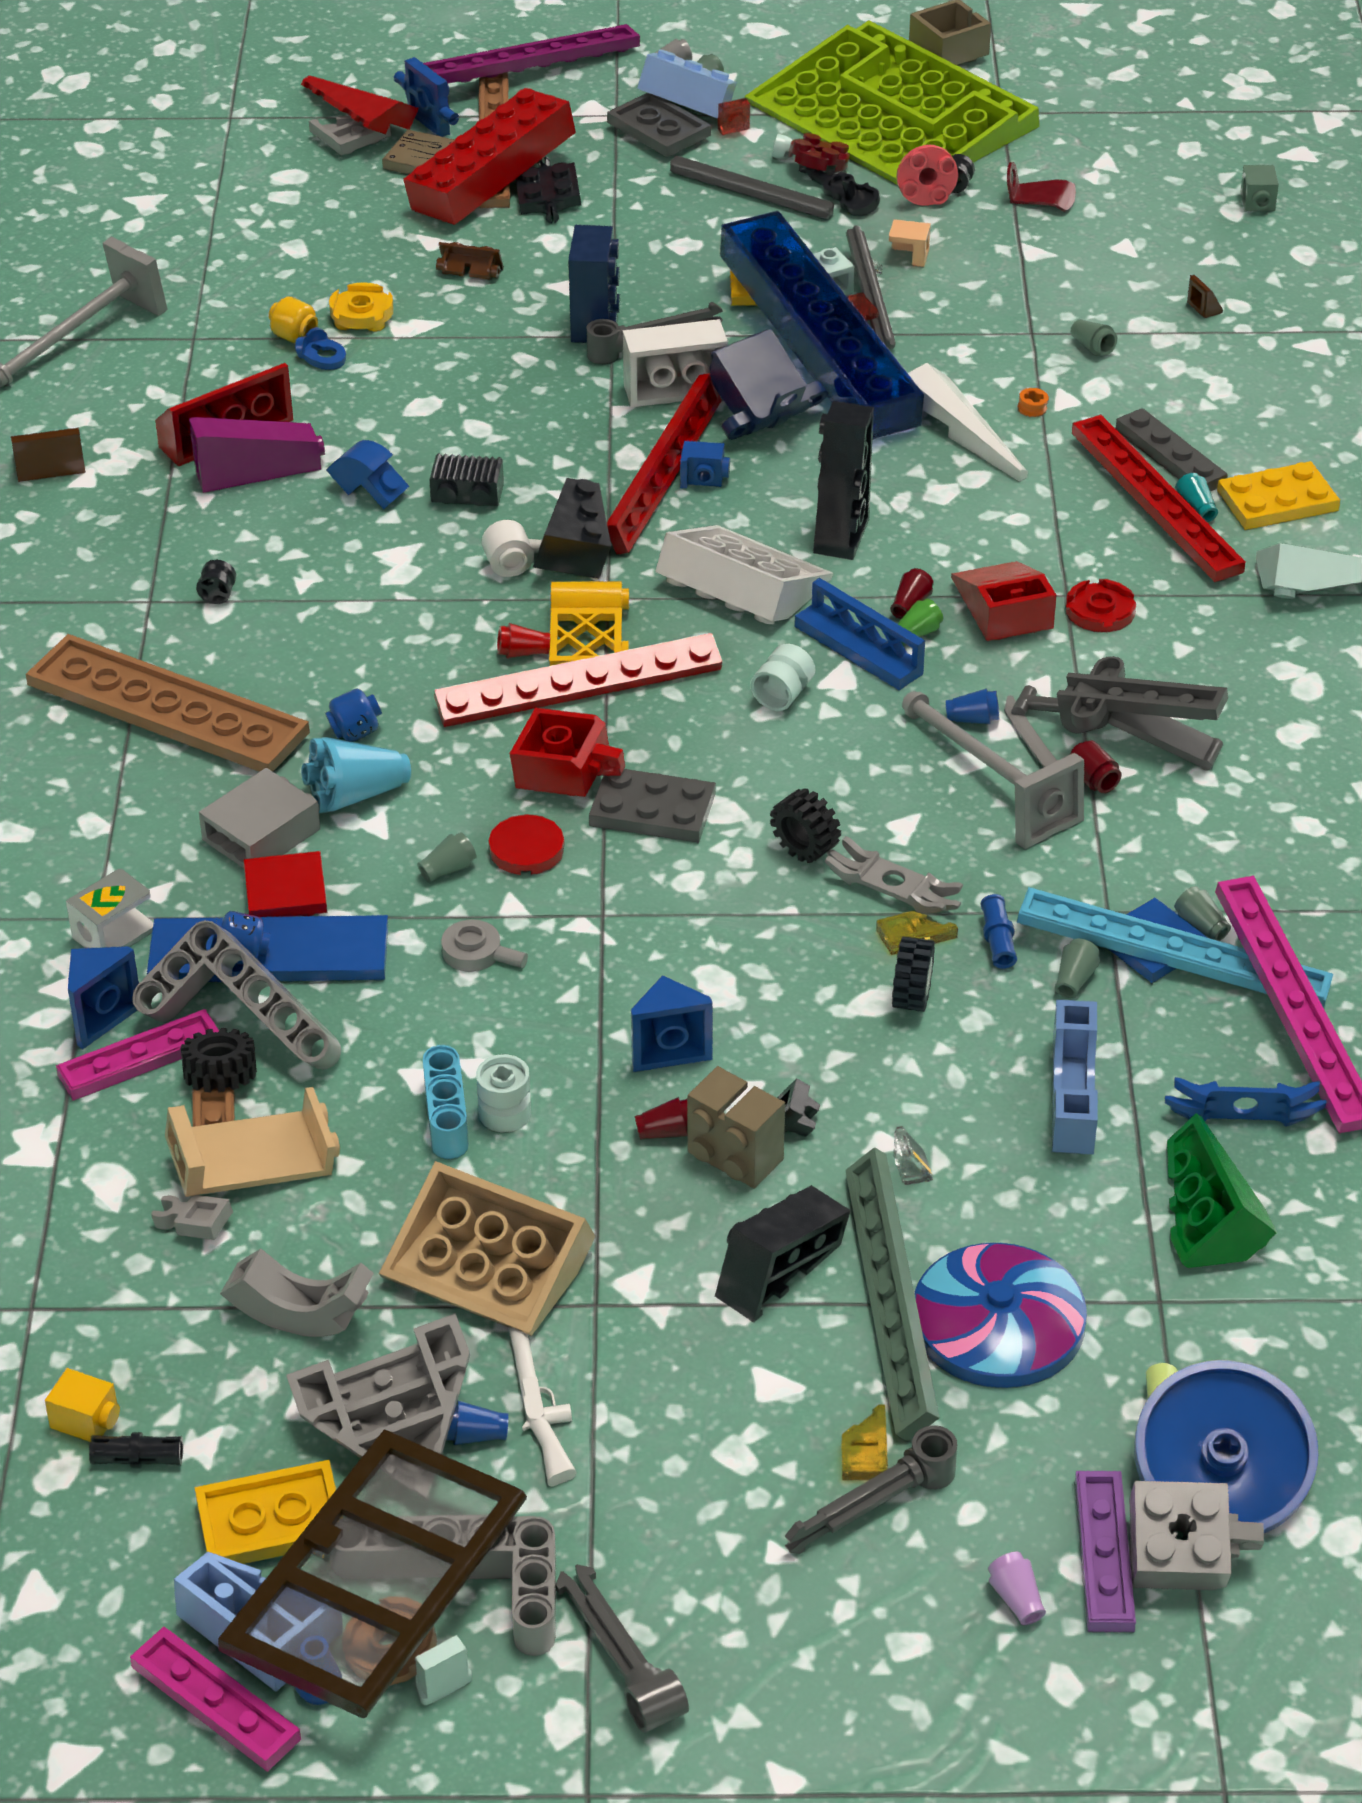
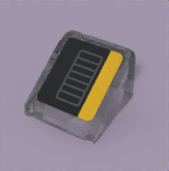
(910, 1158)

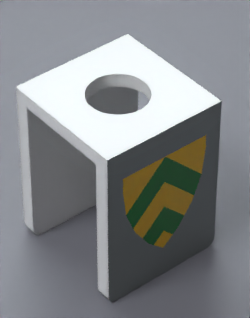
(109, 912)

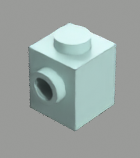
(838, 268)

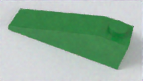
(1212, 1202)

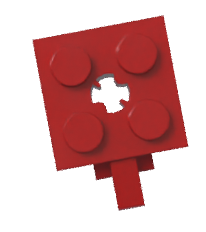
(563, 753)

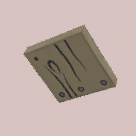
(413, 150)

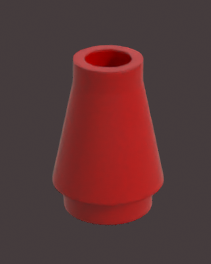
(521, 641)

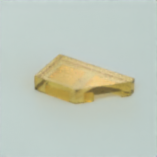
(915, 926)
(865, 1447)

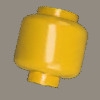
(292, 318)

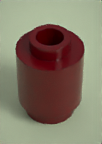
(1100, 769)

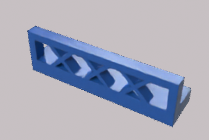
(862, 642)

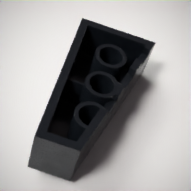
(844, 479)

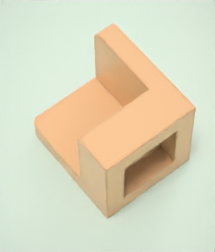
(911, 237)

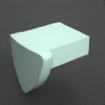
(442, 1670)

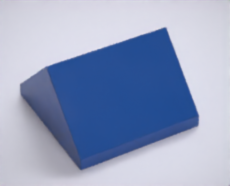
(100, 990)
(671, 1026)

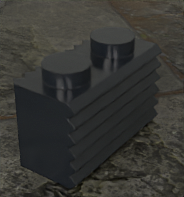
(466, 480)

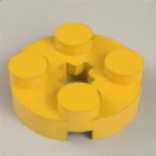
(361, 307)

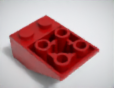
(1007, 599)

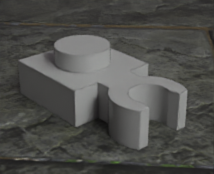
(197, 1218)

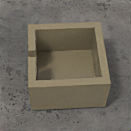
(951, 32)
(746, 1139)

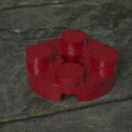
(818, 154)

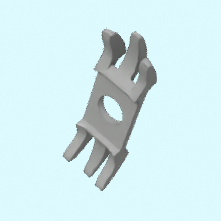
(871, 869)

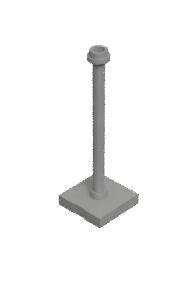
(133, 278)
(1043, 800)

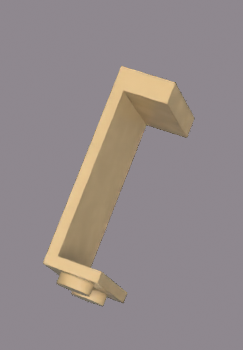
(252, 1149)

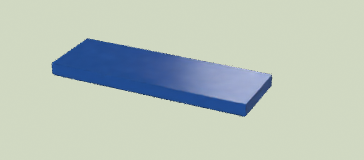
(299, 946)

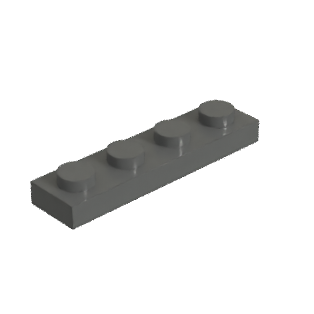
(1167, 447)

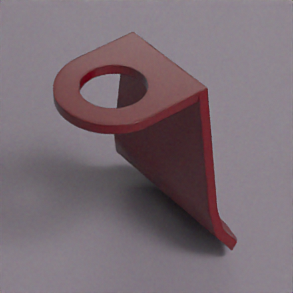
(1049, 192)

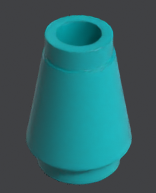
(1198, 495)

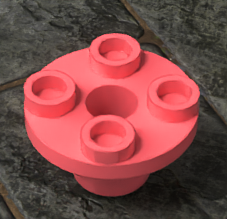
(927, 175)

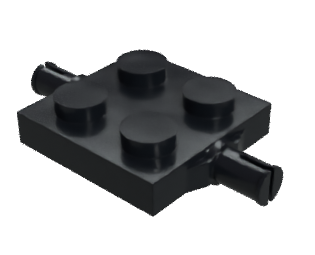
(548, 189)

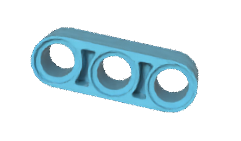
(445, 1102)

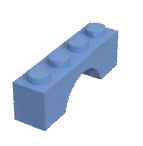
(1074, 1077)

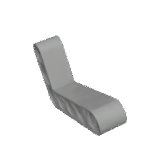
(245, 986)
(529, 1558)

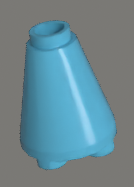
(351, 772)

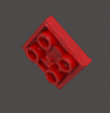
(285, 885)

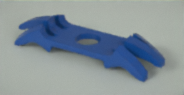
(1277, 1104)

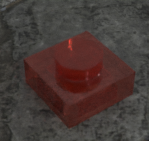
(733, 116)

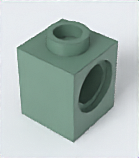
(1259, 188)

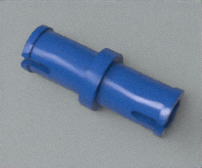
(998, 931)

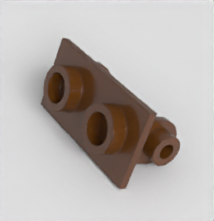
(483, 261)

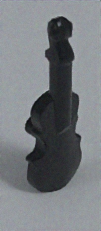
(854, 197)

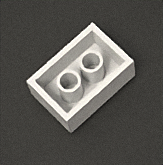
(667, 359)

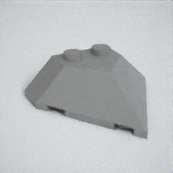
(401, 1392)

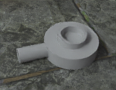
(476, 946)

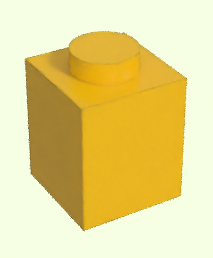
(82, 1405)

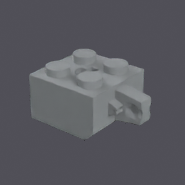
(1203, 1516)

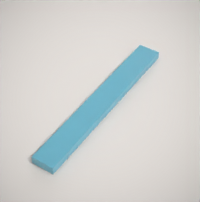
(1150, 941)

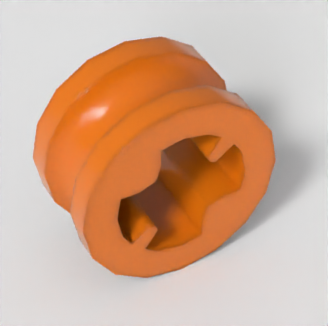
(1033, 402)

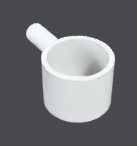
(509, 548)

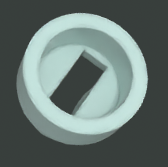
(781, 147)

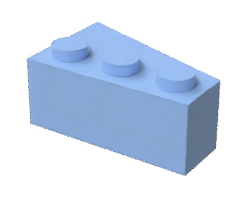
(685, 82)
(213, 1594)

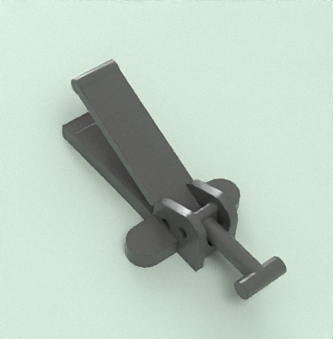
(1136, 708)

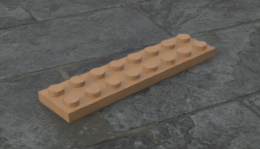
(168, 703)

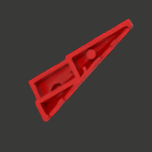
(370, 109)

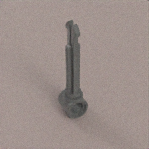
(606, 337)
(926, 1463)
(650, 1693)

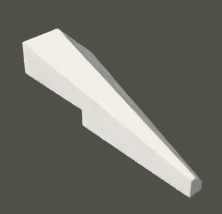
(965, 424)

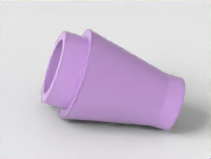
(1016, 1584)

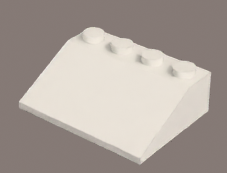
(738, 572)

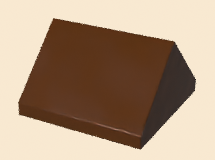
(48, 454)

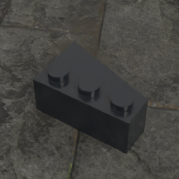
(577, 532)
(776, 1246)

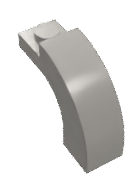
(292, 1302)

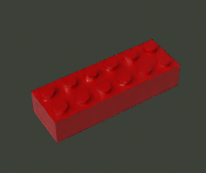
(489, 156)

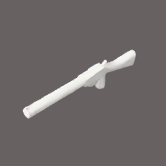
(538, 1418)

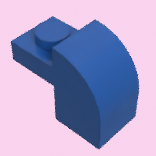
(368, 466)

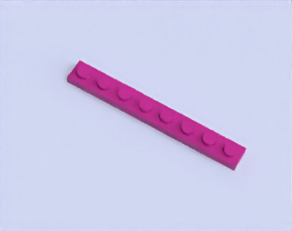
(1294, 1000)

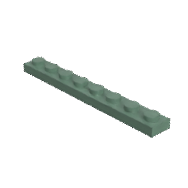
(891, 1295)

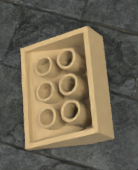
(488, 1249)

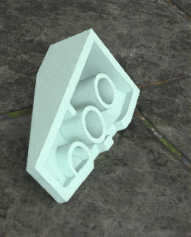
(1301, 570)

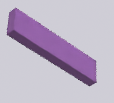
(1105, 1552)

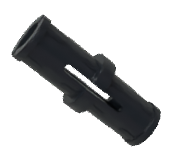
(136, 1450)

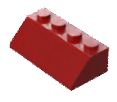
(257, 397)

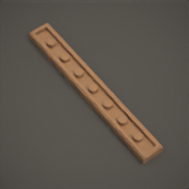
(492, 93)

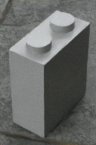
(259, 818)

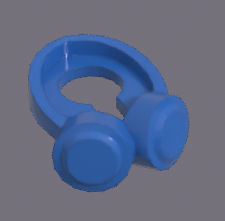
(317, 339)

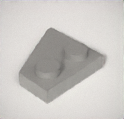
(346, 134)

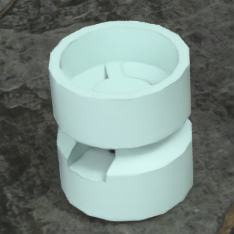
(782, 677)
(503, 1093)

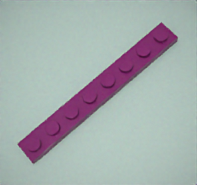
(534, 54)

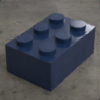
(592, 278)

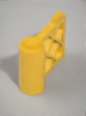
(586, 605)

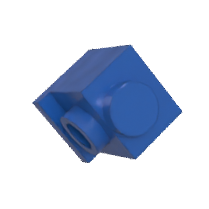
(703, 464)

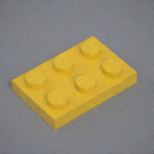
(1278, 495)
(262, 1512)

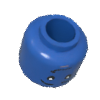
(353, 715)
(247, 930)

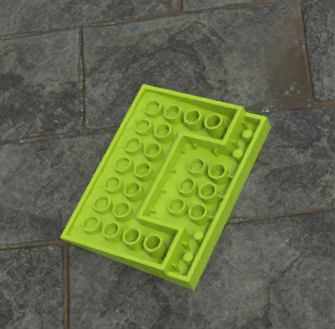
(891, 98)

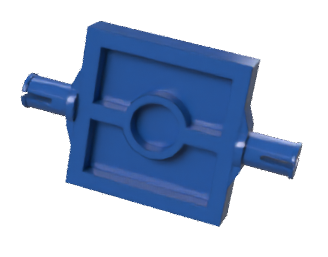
(429, 94)

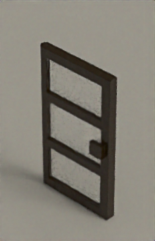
(372, 1573)

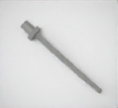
(1029, 735)

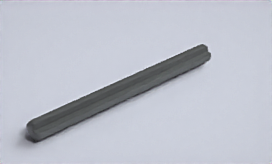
(752, 187)
(869, 284)

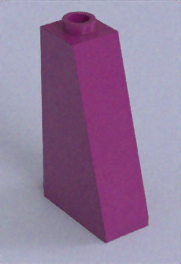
(251, 451)

